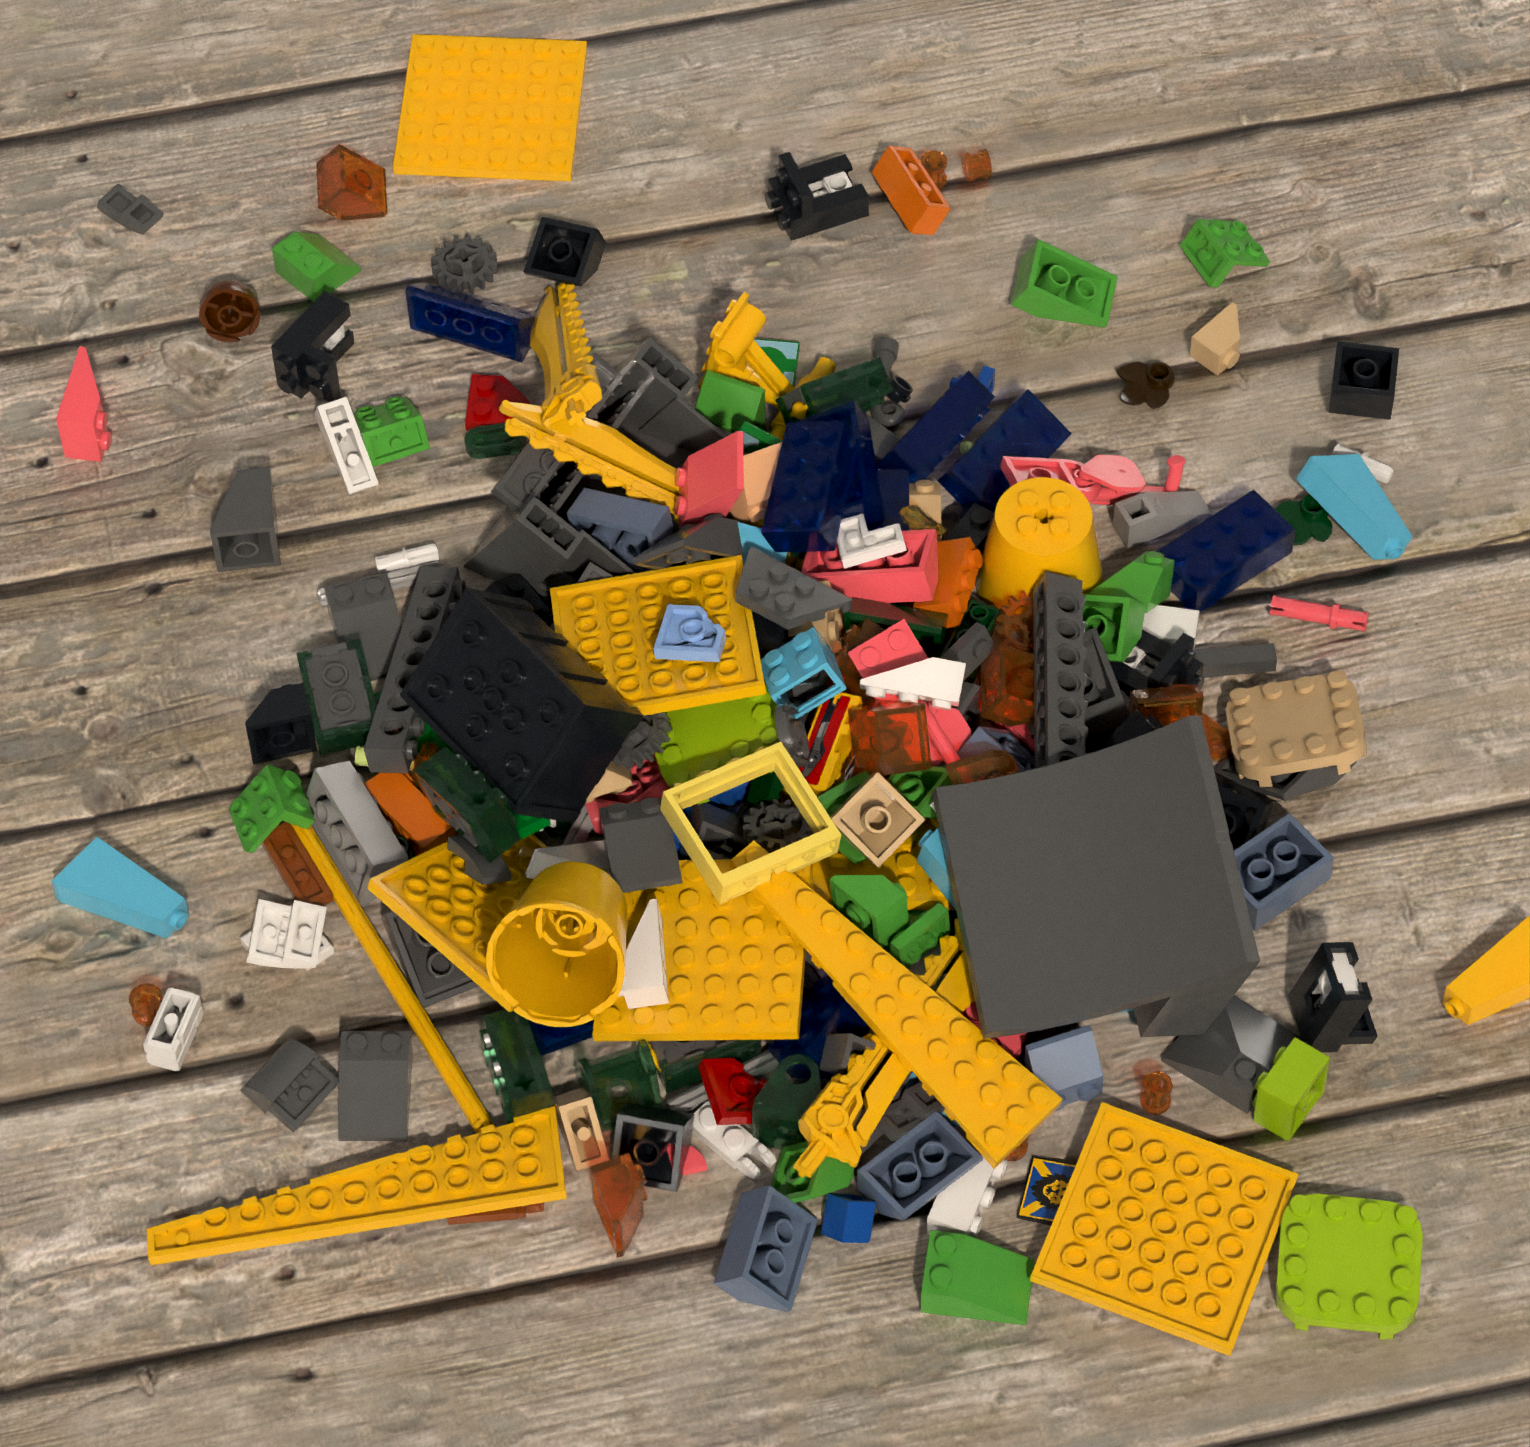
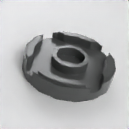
(792, 733)

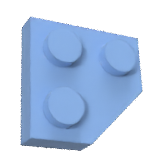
(689, 635)

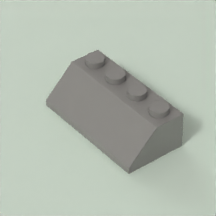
(352, 827)

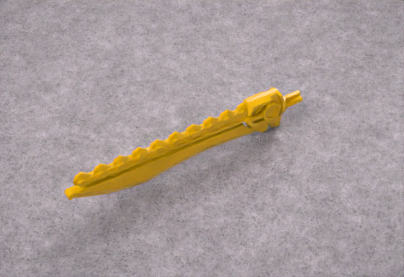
(568, 389)
(602, 452)
(837, 1108)

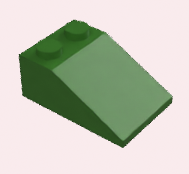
(1063, 287)
(975, 1280)

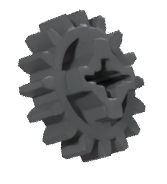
(464, 264)
(644, 741)
(775, 825)

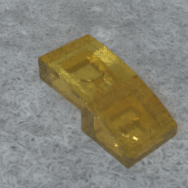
(919, 519)

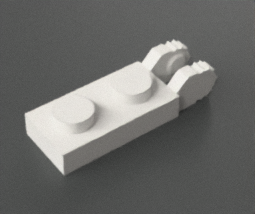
(731, 1142)

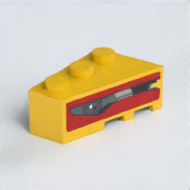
(830, 744)

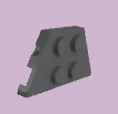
(784, 592)

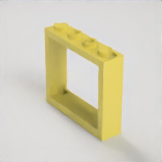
(734, 773)

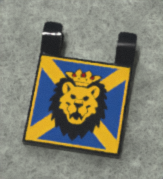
(1044, 1189)

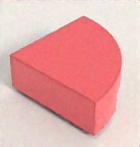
(694, 1161)

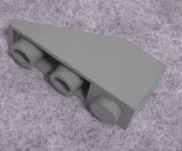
(1157, 514)

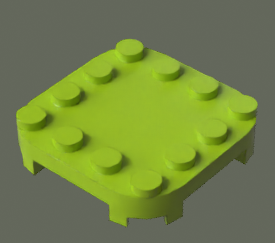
(714, 734)
(1349, 1264)

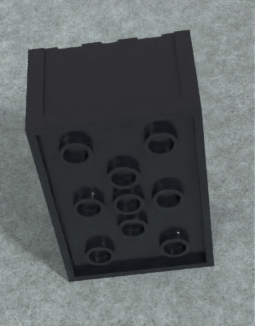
(520, 705)

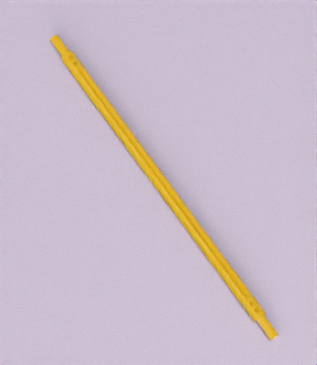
(395, 981)

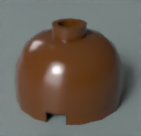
(229, 310)

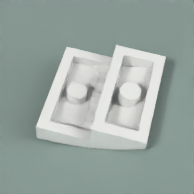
(286, 934)

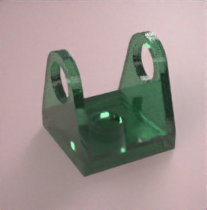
(633, 1071)
(783, 1104)

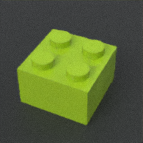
(1290, 1088)

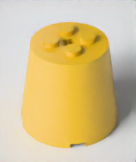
(1035, 530)
(561, 946)

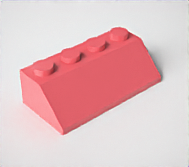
(890, 579)

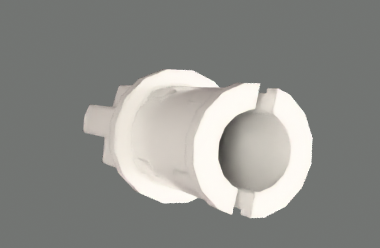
(1379, 470)
(407, 558)

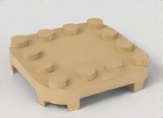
(1295, 726)

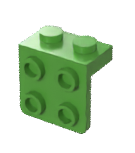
(267, 801)

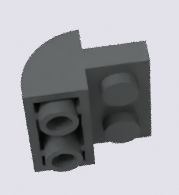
(290, 1084)

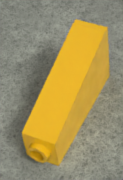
(1494, 980)

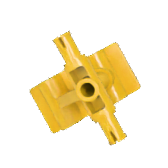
(738, 356)

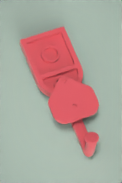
(1113, 471)
(899, 648)

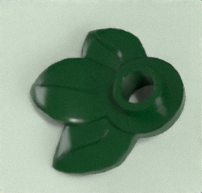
(1304, 521)

